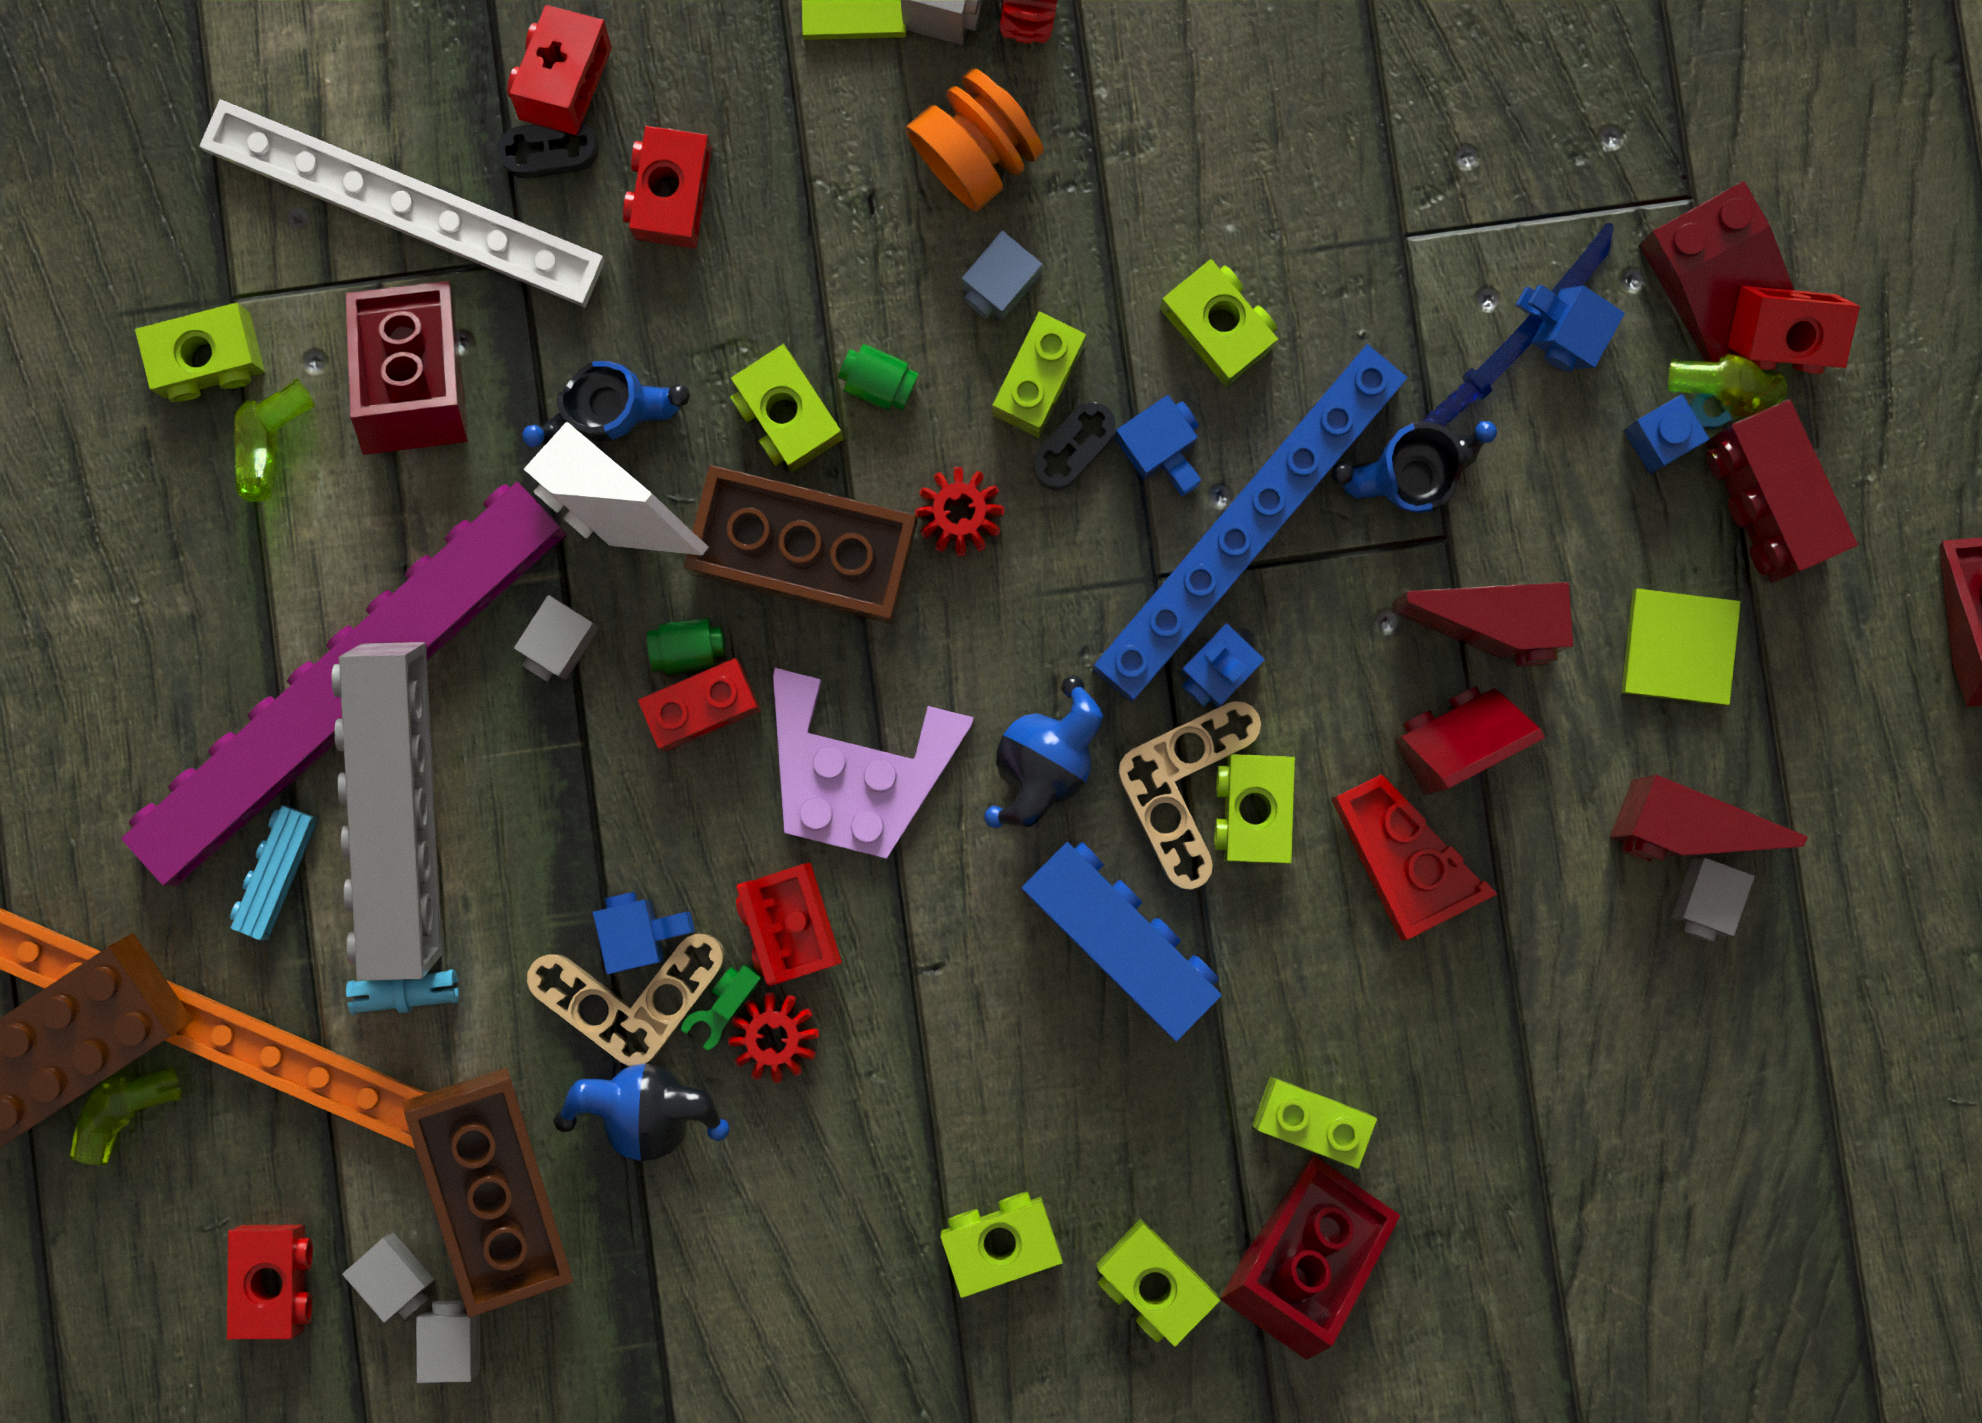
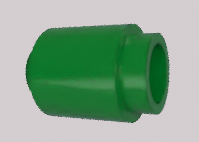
(877, 377)
(685, 646)

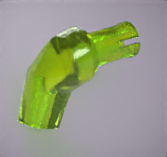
(1734, 380)
(257, 441)
(111, 1108)

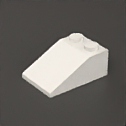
(605, 497)

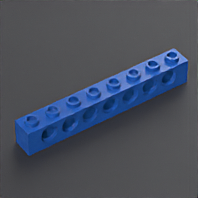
(1249, 523)

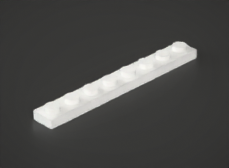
(402, 203)

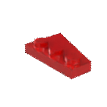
(1407, 862)

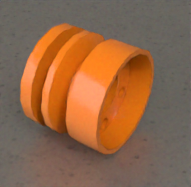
(984, 132)

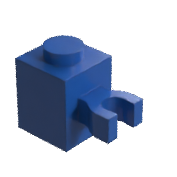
(1574, 325)
(1672, 430)
(1159, 439)
(1219, 668)
(631, 933)

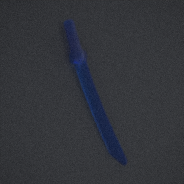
(1478, 382)

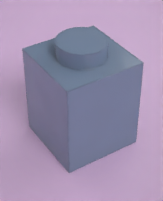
(1000, 277)

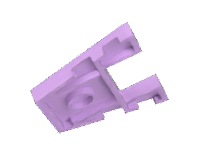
(851, 791)

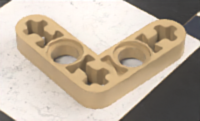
(1171, 769)
(643, 1012)

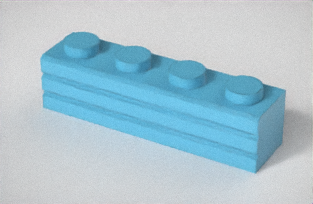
(274, 872)

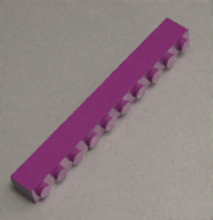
(299, 724)

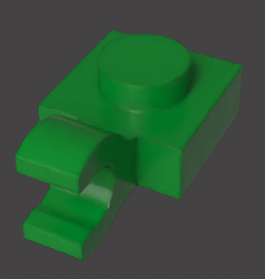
(733, 992)

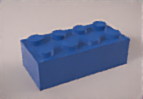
(1121, 941)

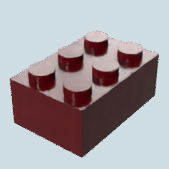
(1779, 492)

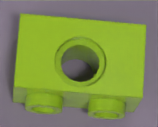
(170, 346)
(1228, 352)
(1039, 374)
(777, 379)
(1272, 781)
(1314, 1122)
(977, 1267)
(1187, 1295)

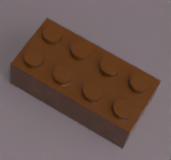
(802, 544)
(82, 1033)
(487, 1192)

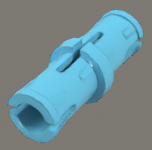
(402, 993)

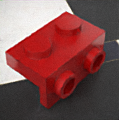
(787, 924)

